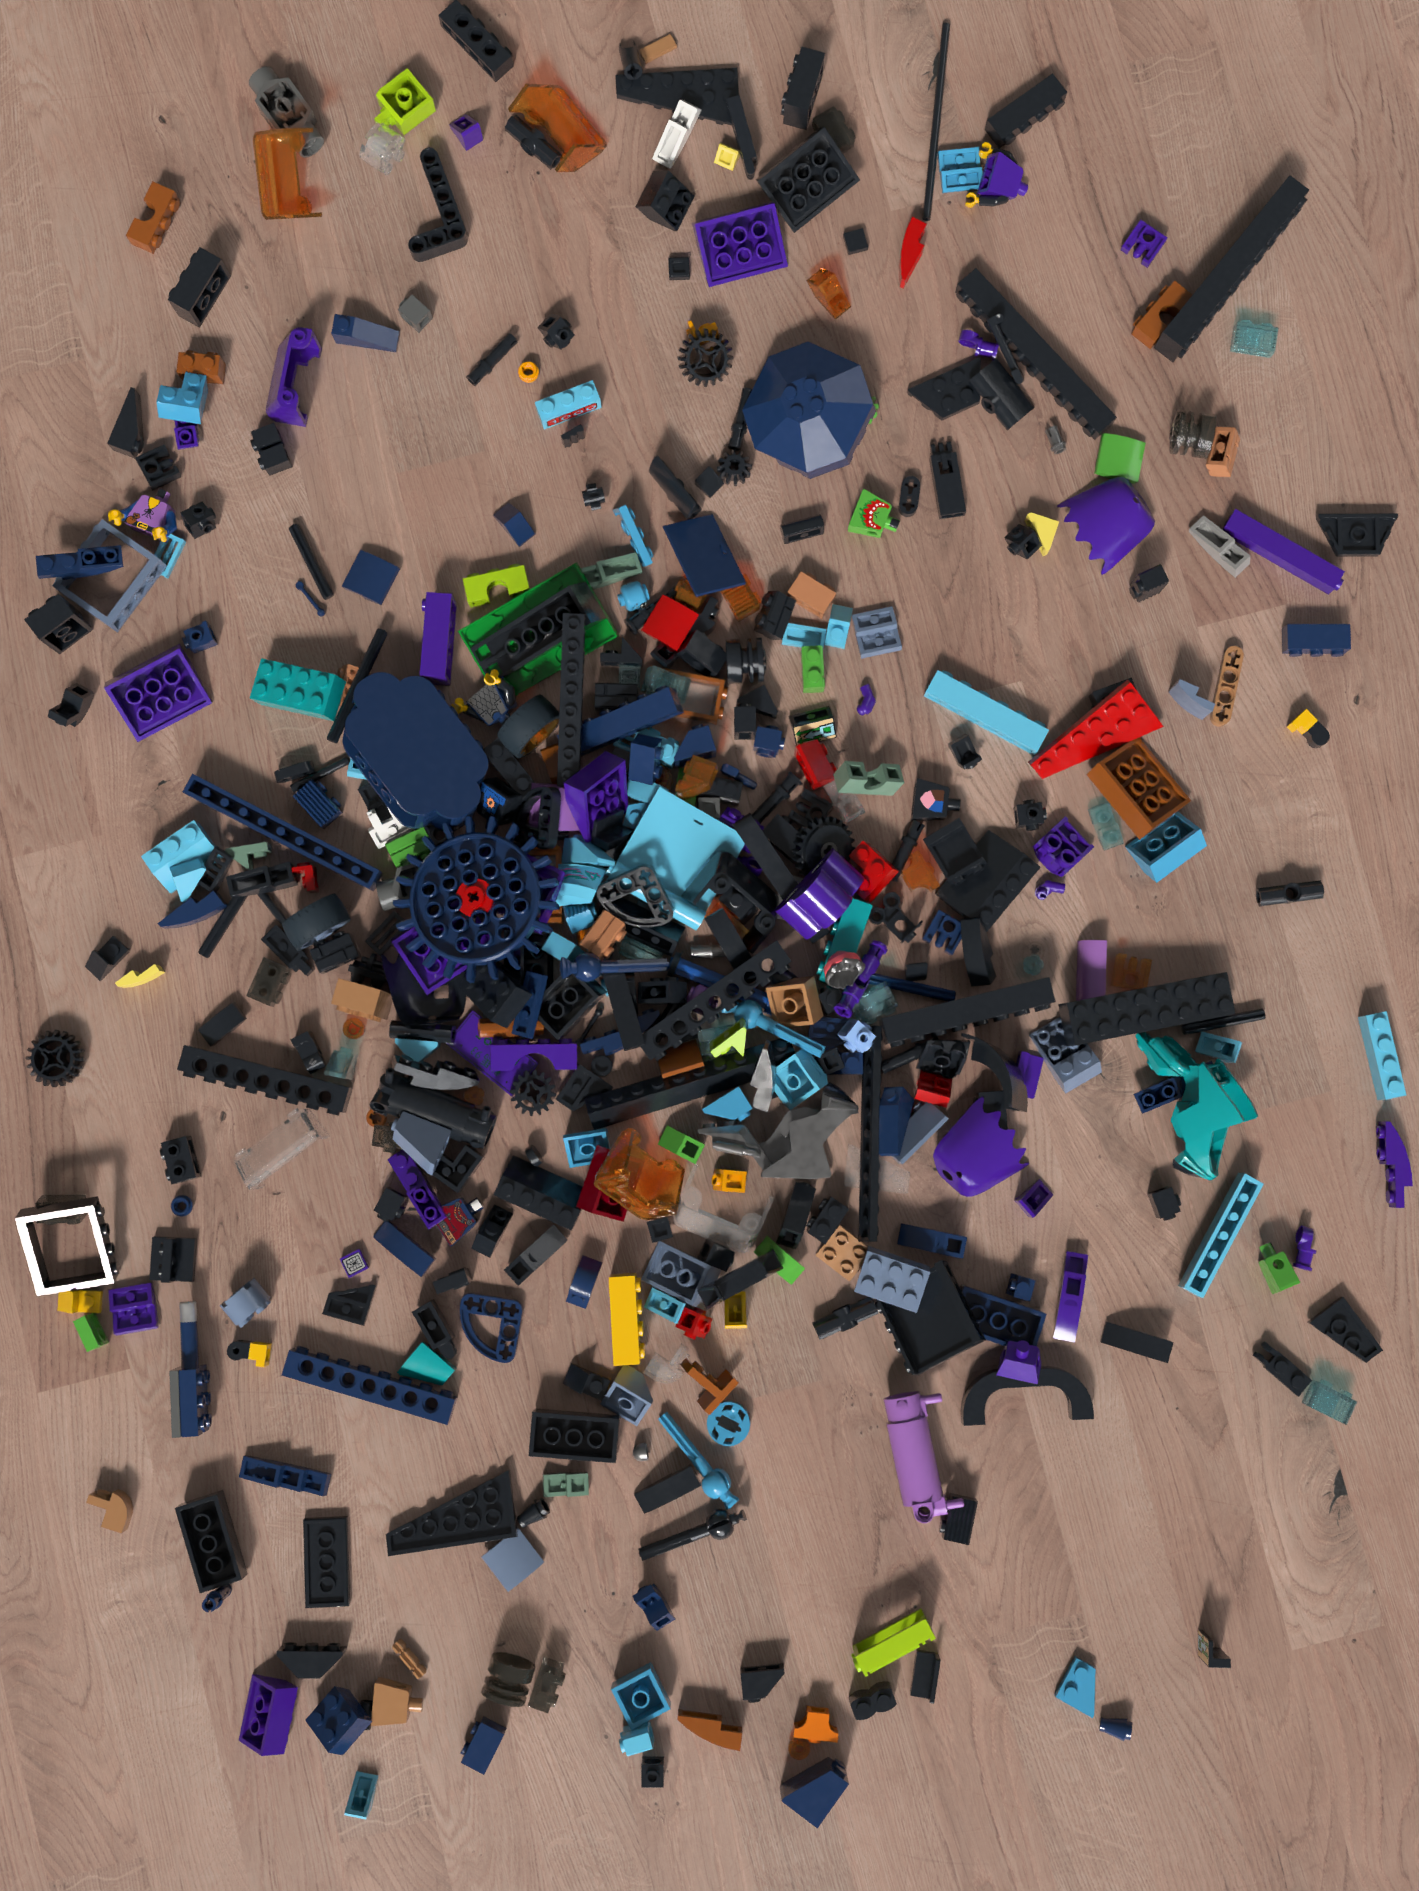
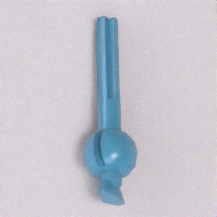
(753, 1016)
(715, 1481)

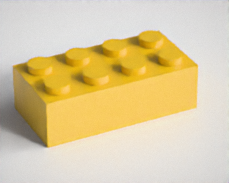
(625, 1319)

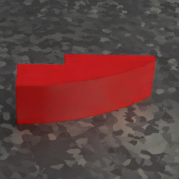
(911, 249)

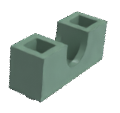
(854, 779)

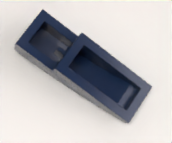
(194, 911)
(404, 1248)

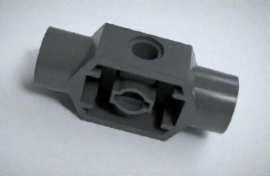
(285, 107)
(392, 890)

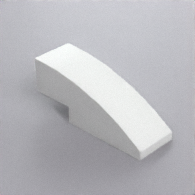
(676, 133)

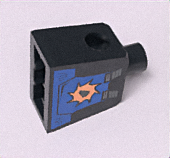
(498, 801)

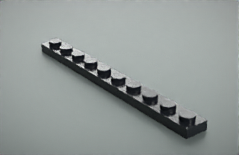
(869, 1142)

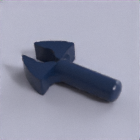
(732, 772)

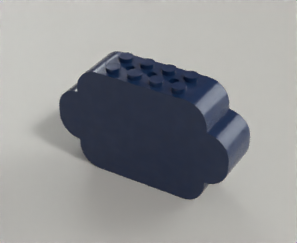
(415, 751)

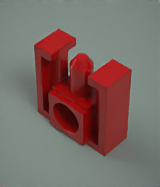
(933, 1089)

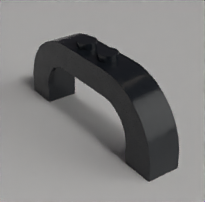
(975, 1397)

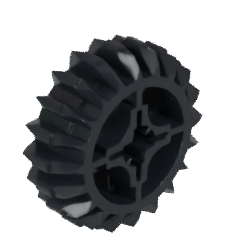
(712, 351)
(49, 1065)

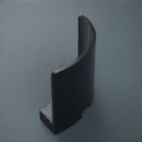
(1005, 1069)

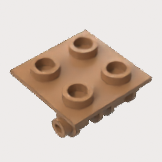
(843, 1253)

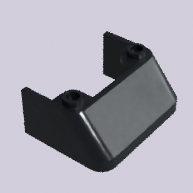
(722, 873)

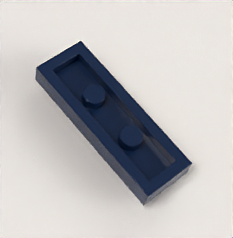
(527, 1018)

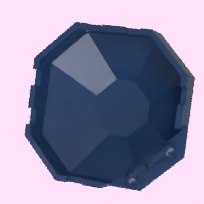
(809, 409)

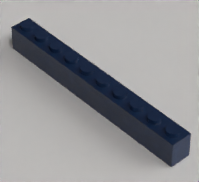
(282, 832)

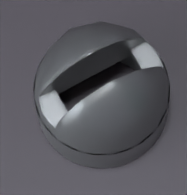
(640, 1452)

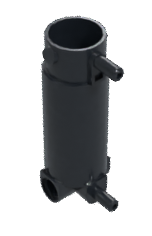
(459, 1116)

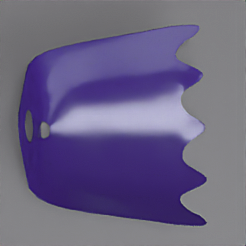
(1110, 519)
(978, 1151)

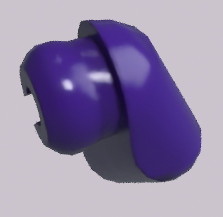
(868, 701)
(1047, 888)

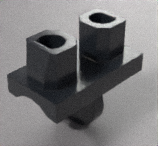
(368, 968)

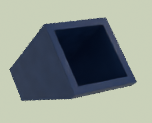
(815, 1790)

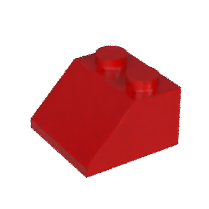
(814, 763)

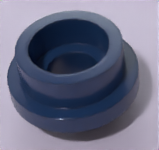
(175, 1205)

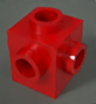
(694, 1323)

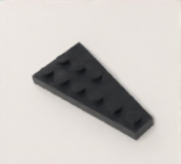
(701, 88)
(471, 1518)

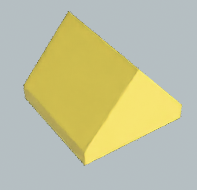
(727, 156)

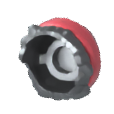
(843, 969)

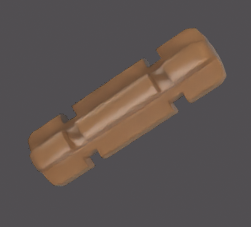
(409, 1658)

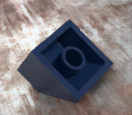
(697, 743)

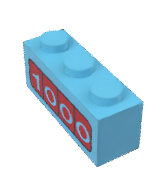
(568, 404)

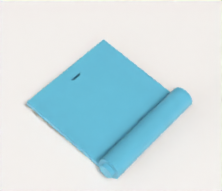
(678, 845)

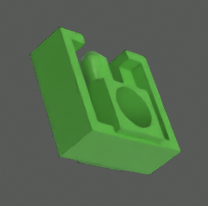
(90, 1332)

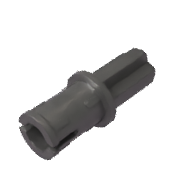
(706, 951)

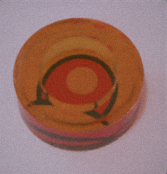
(353, 1028)

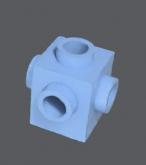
(856, 1035)

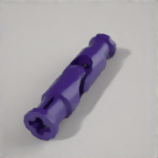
(852, 994)

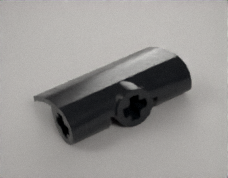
(1001, 394)
(674, 488)

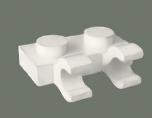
(387, 830)

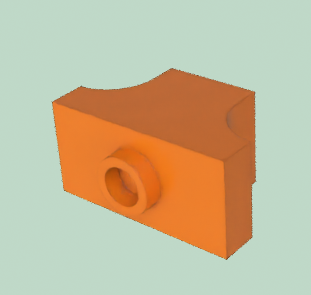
(815, 1726)

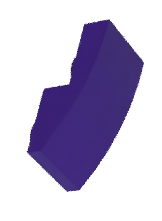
(186, 435)

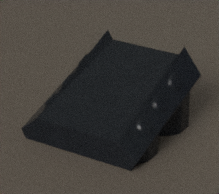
(943, 1057)

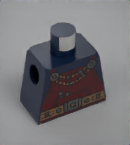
(459, 1219)

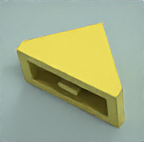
(1044, 528)

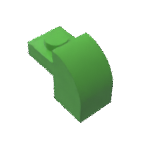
(791, 1268)

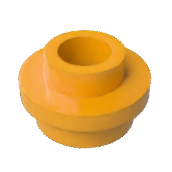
(525, 367)

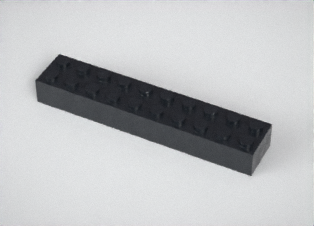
(1232, 269)

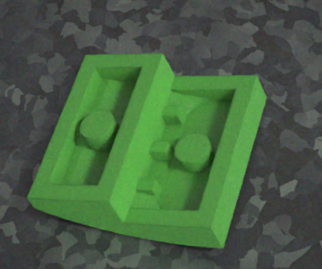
(1119, 457)

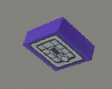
(354, 1263)

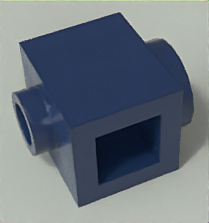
(768, 741)

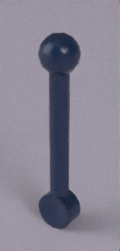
(300, 586)

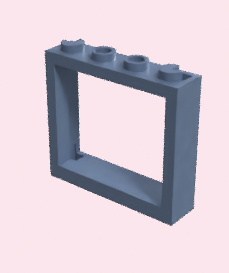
(136, 590)

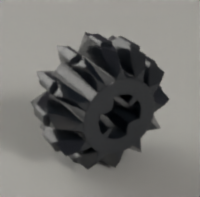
(737, 460)

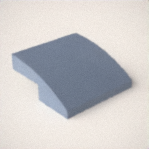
(876, 632)
(1186, 697)
(512, 1560)

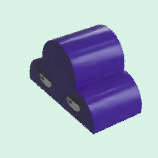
(821, 895)

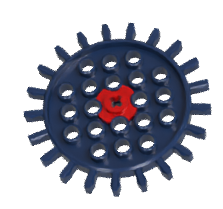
(520, 923)

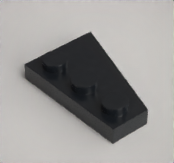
(1346, 1329)

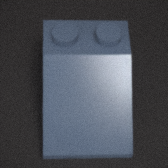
(679, 1274)

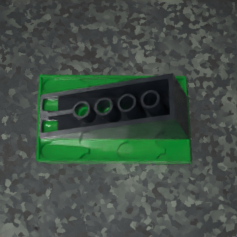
(526, 632)

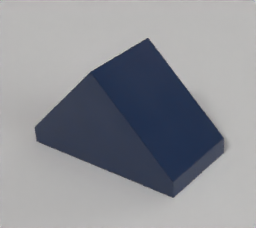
(514, 524)

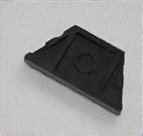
(950, 391)
(1357, 533)

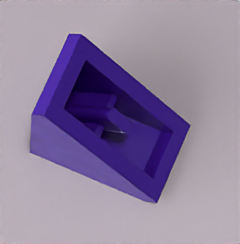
(467, 131)
(1034, 1198)

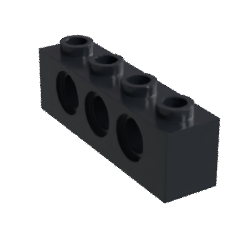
(494, 65)

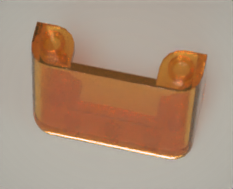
(638, 1180)

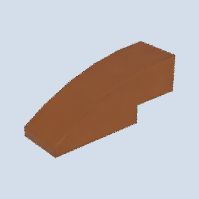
(709, 1728)

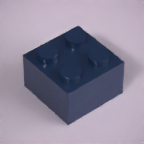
(338, 1720)

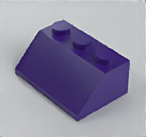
(268, 1715)

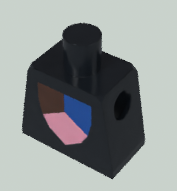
(932, 801)

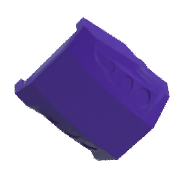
(1061, 848)

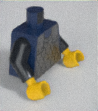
(490, 703)

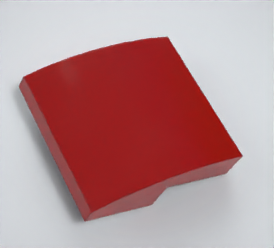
(670, 622)

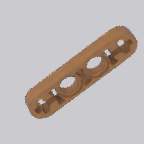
(1223, 685)

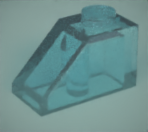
(342, 1064)

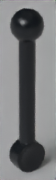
(598, 1012)

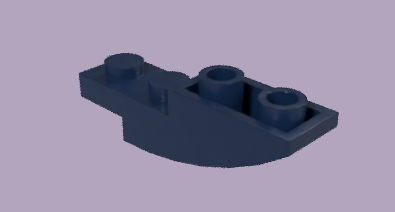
(81, 563)
(612, 1042)
(1161, 1093)

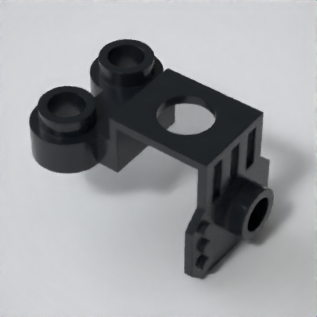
(891, 915)

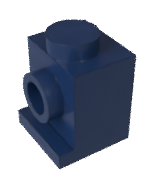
(205, 641)
(1020, 1287)

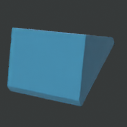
(582, 1145)

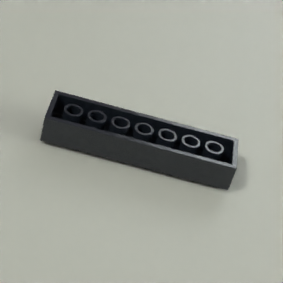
(1146, 1009)
(966, 1011)

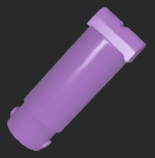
(915, 1455)

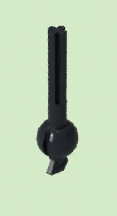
(718, 1525)

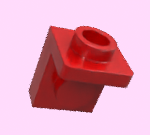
(310, 880)

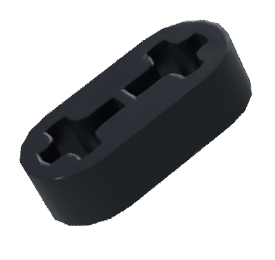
(904, 496)
(294, 772)

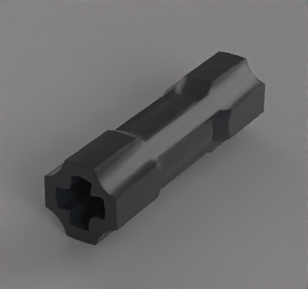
(437, 1033)

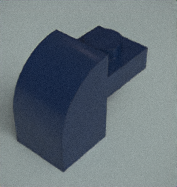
(584, 1282)
(654, 1606)

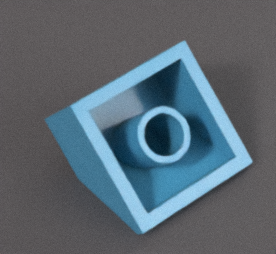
(730, 1106)

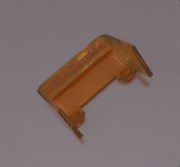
(563, 122)
(278, 173)

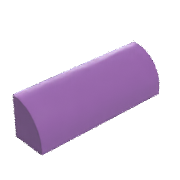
(1091, 969)

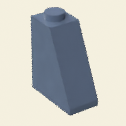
(421, 1140)

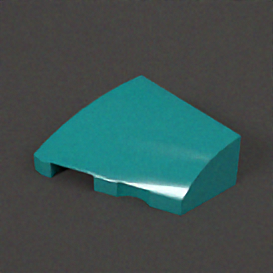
(427, 1366)

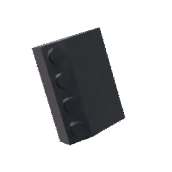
(808, 179)
(993, 888)

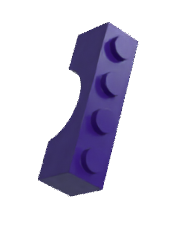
(505, 1055)

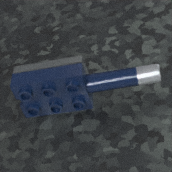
(189, 1381)

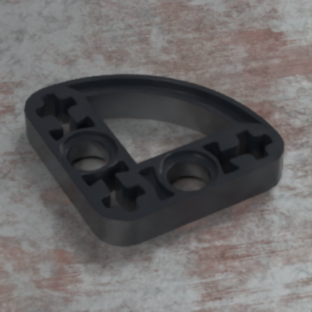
(546, 832)
(637, 883)

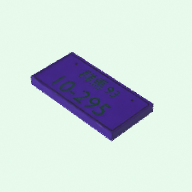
(477, 1052)

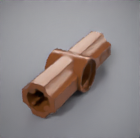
(490, 1029)

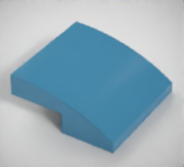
(959, 169)

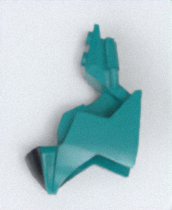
(1208, 1106)

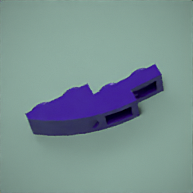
(1393, 1153)
(418, 1188)
(1070, 1296)

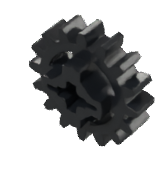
(542, 1090)

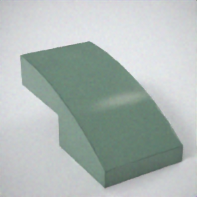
(565, 1484)

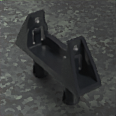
(740, 1279)

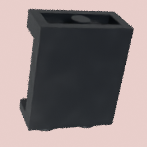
(955, 852)

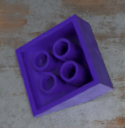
(597, 791)

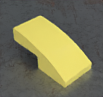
(134, 978)

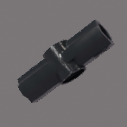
(533, 141)
(1277, 894)
(845, 1317)

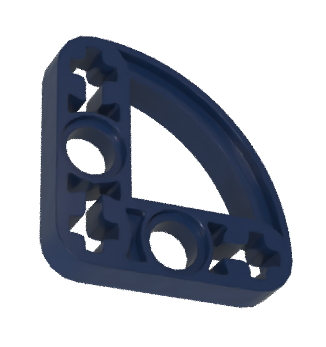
(506, 1319)

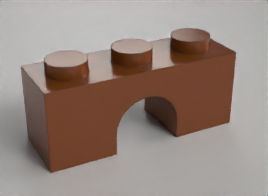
(149, 233)
(1150, 327)

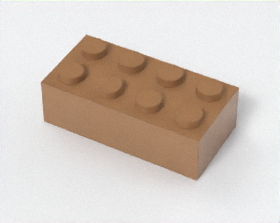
(362, 1000)

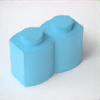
(636, 1740)

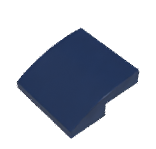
(370, 577)

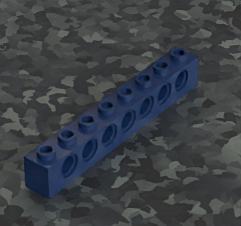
(295, 1369)

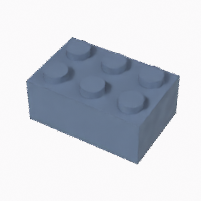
(892, 1279)

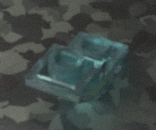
(1105, 826)

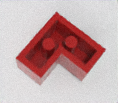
(876, 870)

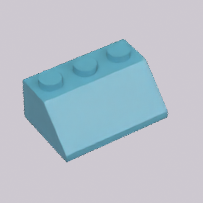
(180, 847)

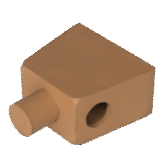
(393, 1702)

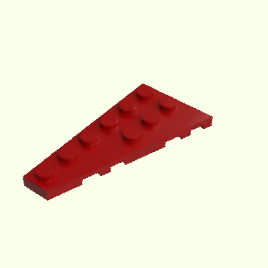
(1106, 726)

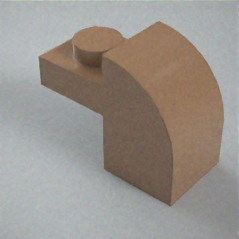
(118, 1508)

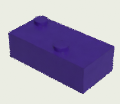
(438, 637)

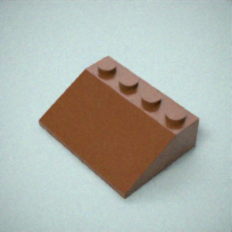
(1138, 787)

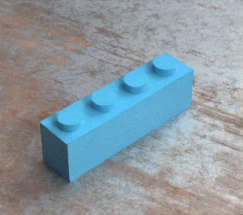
(1382, 1056)

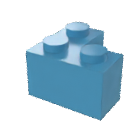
(184, 403)

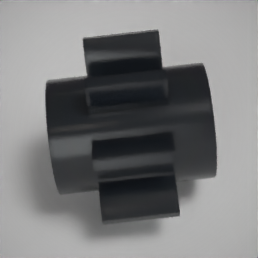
(593, 496)

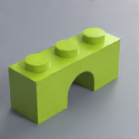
(479, 586)

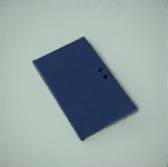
(701, 554)

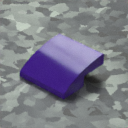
(133, 1309)

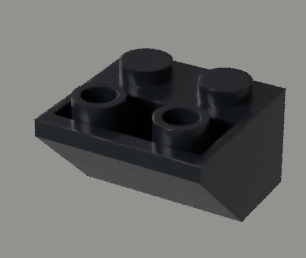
(665, 200)

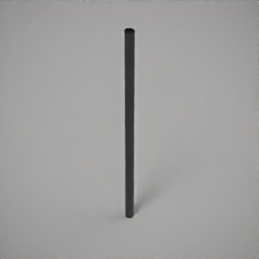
(936, 122)

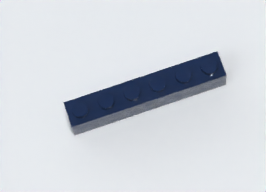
(629, 719)

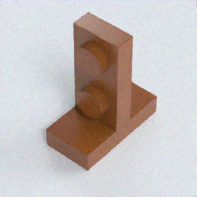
(715, 1388)

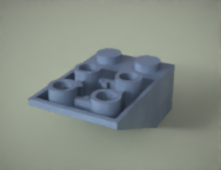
(1068, 1064)

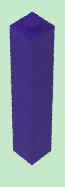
(1283, 552)

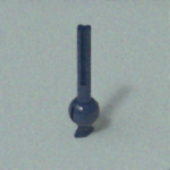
(588, 966)

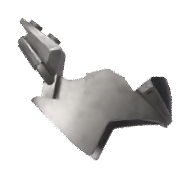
(797, 1142)

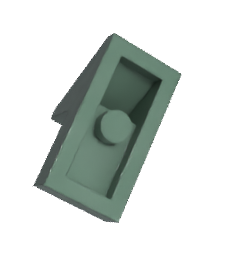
(244, 853)

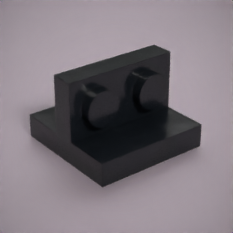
(173, 1259)

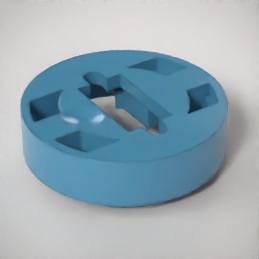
(733, 1414)

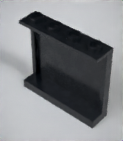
(938, 1329)

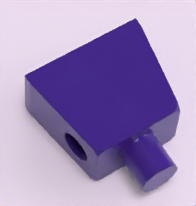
(1020, 1362)

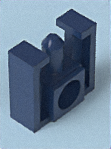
(937, 925)

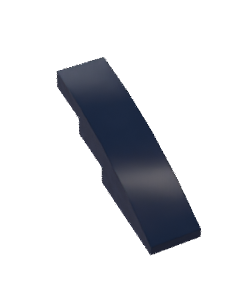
(285, 1475)

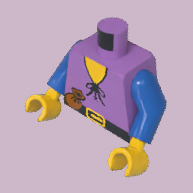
(148, 516)

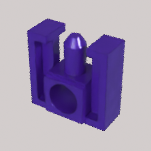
(1137, 236)

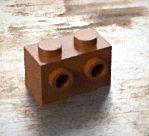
(206, 364)

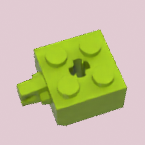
(404, 102)

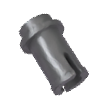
(1055, 440)

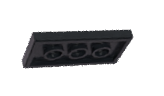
(326, 1562)

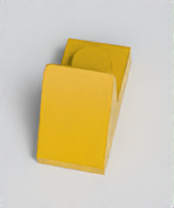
(80, 1301)

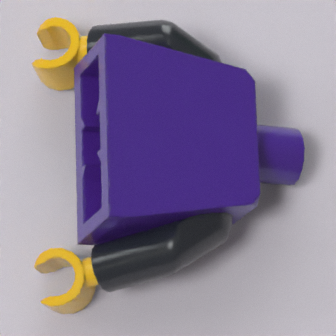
(1000, 178)

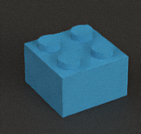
(641, 1695)

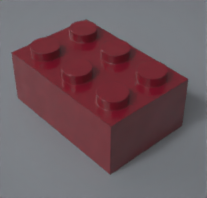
(595, 1200)

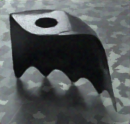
(412, 1002)

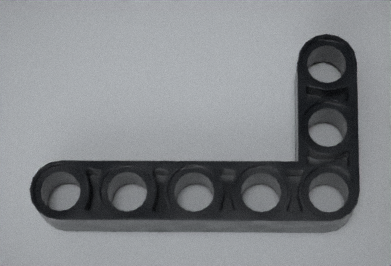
(445, 208)

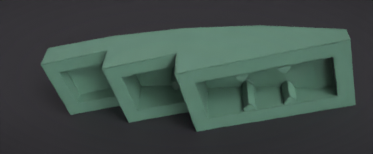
(612, 570)

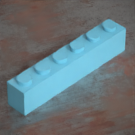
(986, 712)
(1220, 1234)

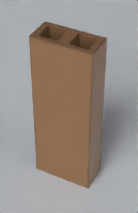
(658, 49)

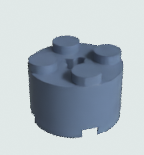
(245, 1302)

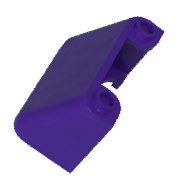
(282, 398)

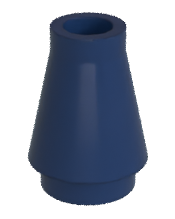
(1116, 1727)

